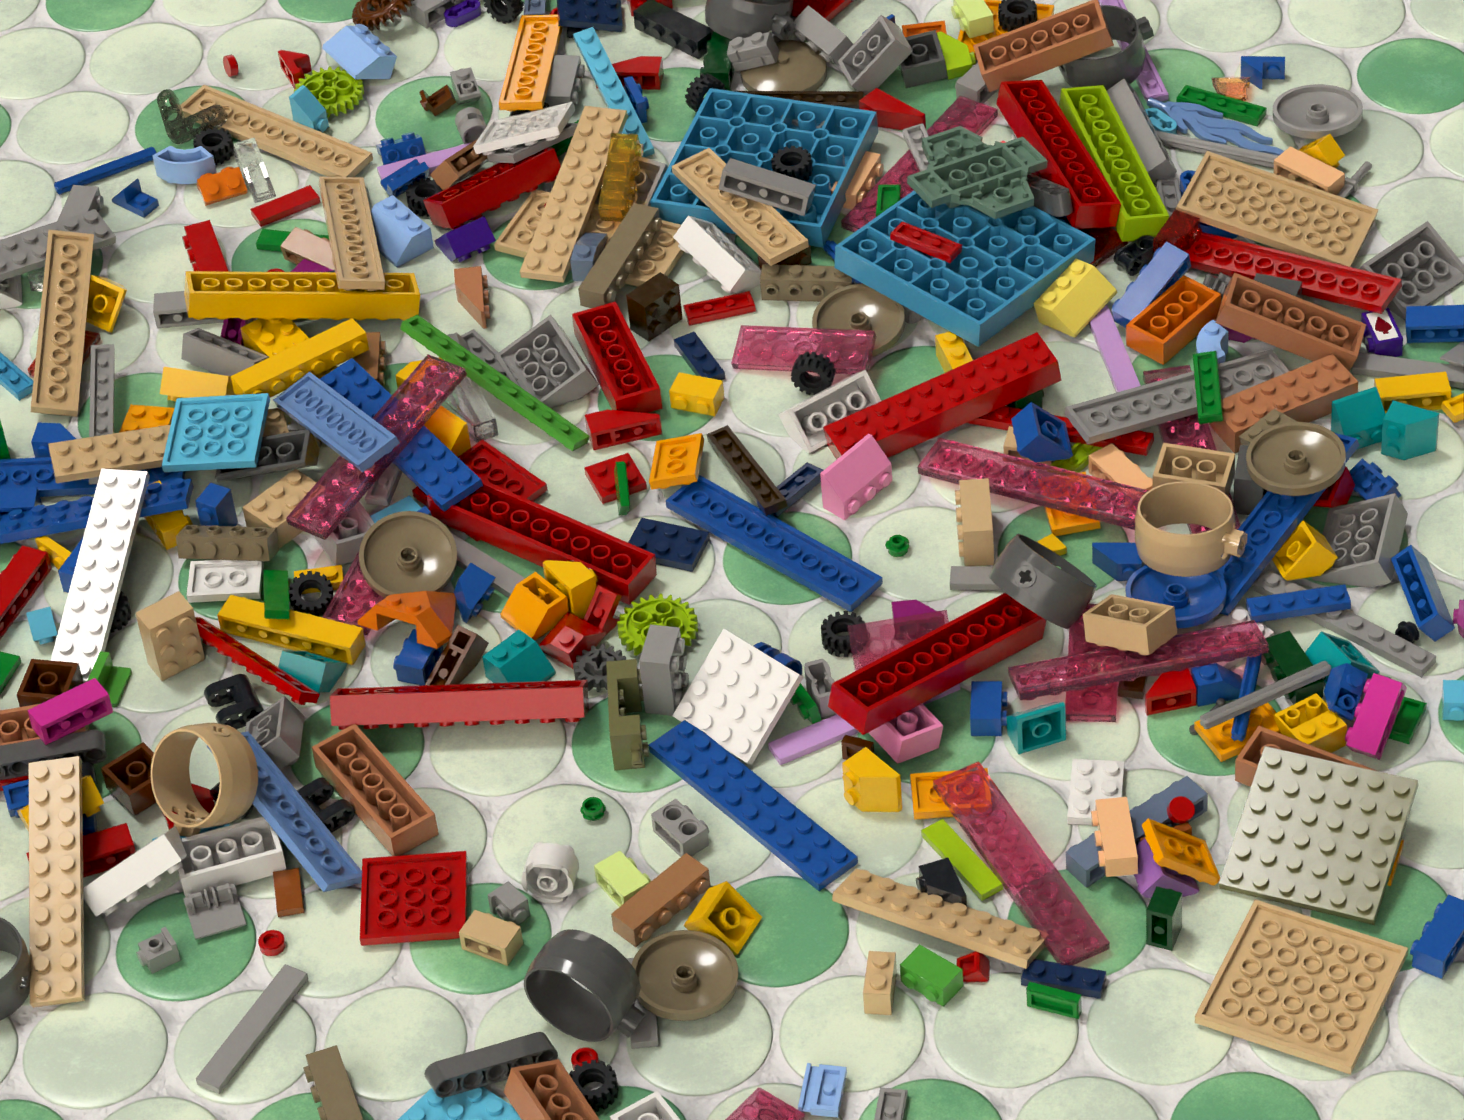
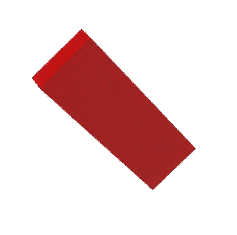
(285, 205)
(926, 242)
(719, 308)

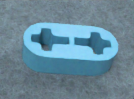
(1161, 121)

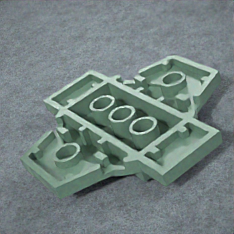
(977, 174)

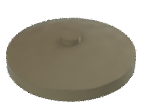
(796, 70)
(862, 309)
(1296, 458)
(407, 554)
(685, 975)

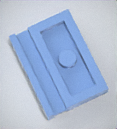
(822, 1090)

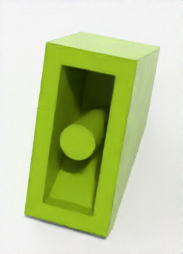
(956, 56)

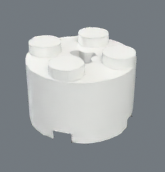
(550, 872)

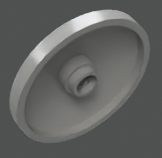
(1317, 111)

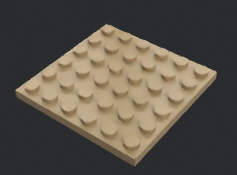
(1302, 986)

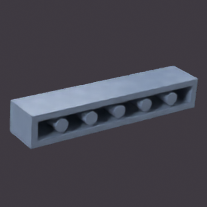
(1083, 857)

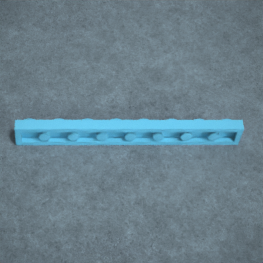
(610, 85)

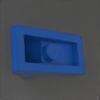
(1262, 68)
(135, 200)

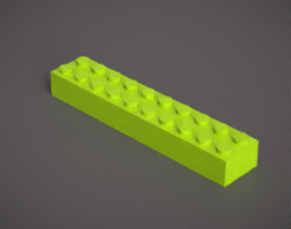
(1112, 150)

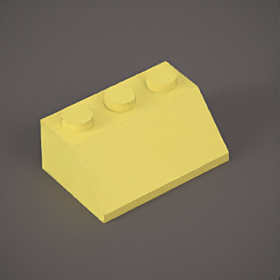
(1074, 298)

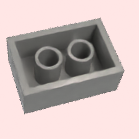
(875, 55)
(663, 670)

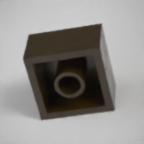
(654, 306)

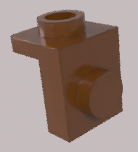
(438, 101)
(852, 745)

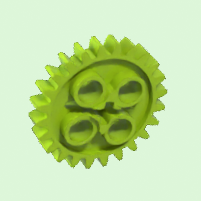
(334, 89)
(659, 611)

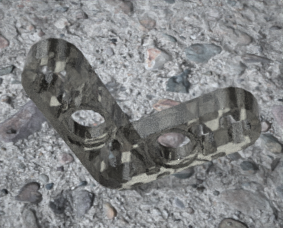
(180, 123)

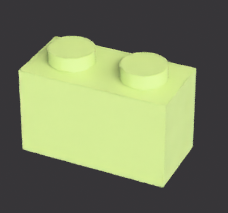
(973, 17)
(620, 877)

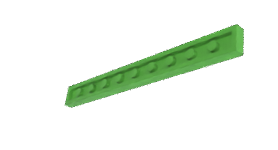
(495, 383)

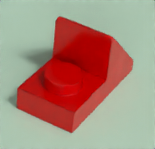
(294, 65)
(602, 609)

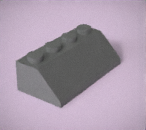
(278, 454)

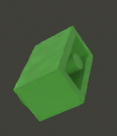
(931, 975)

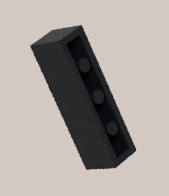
(672, 28)

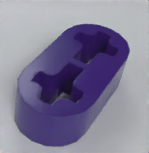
(462, 13)

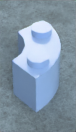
(183, 165)
(1213, 338)

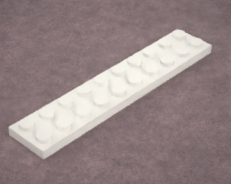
(100, 568)

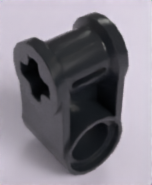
(1137, 254)

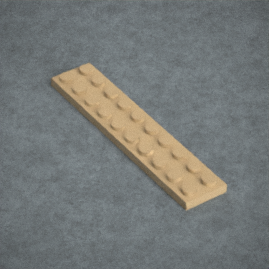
(281, 135)
(572, 195)
(351, 233)
(62, 323)
(126, 450)
(56, 882)

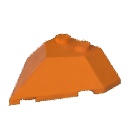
(428, 610)

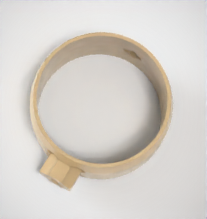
(1187, 553)
(172, 779)

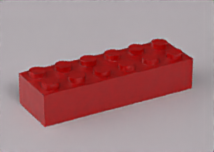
(491, 188)
(616, 359)

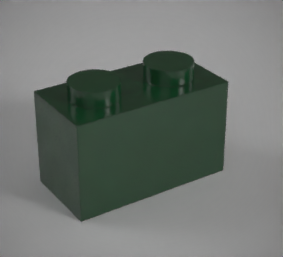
(1164, 918)

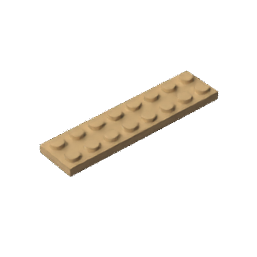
(752, 221)
(940, 918)

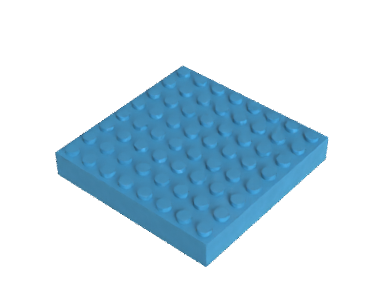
(752, 131)
(987, 286)

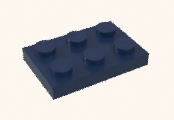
(590, 13)
(672, 544)

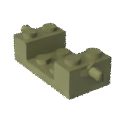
(626, 731)

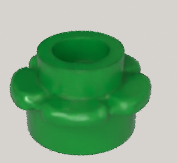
(897, 545)
(592, 809)

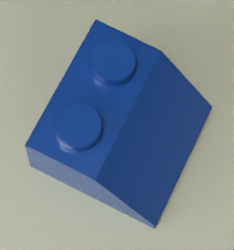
(1040, 435)

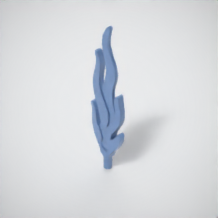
(1211, 126)

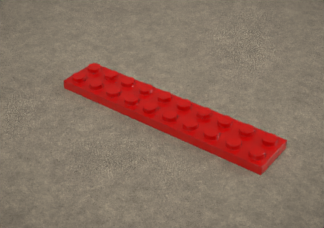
(1318, 277)

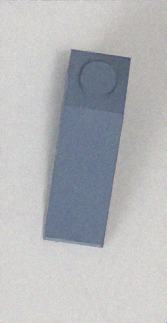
(586, 254)

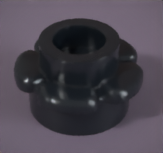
(1408, 631)

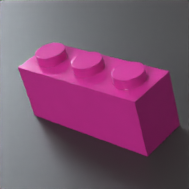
(70, 711)
(1375, 716)

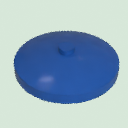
(1194, 597)

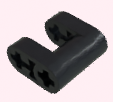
(239, 691)
(334, 815)

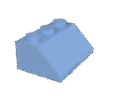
(361, 53)
(399, 231)

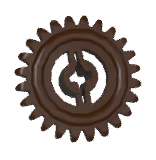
(384, 11)

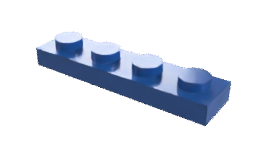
(1298, 603)

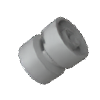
(470, 124)

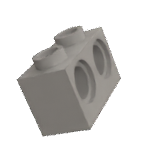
(680, 828)

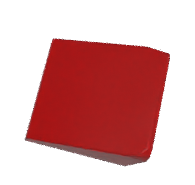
(975, 967)

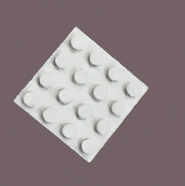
(524, 128)
(738, 696)

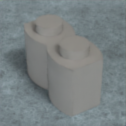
(819, 685)

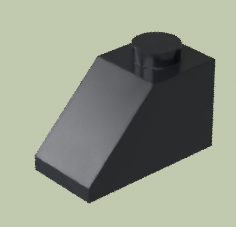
(941, 880)

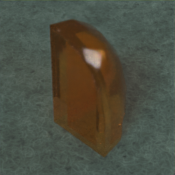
(1232, 86)

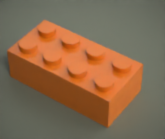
(1173, 319)

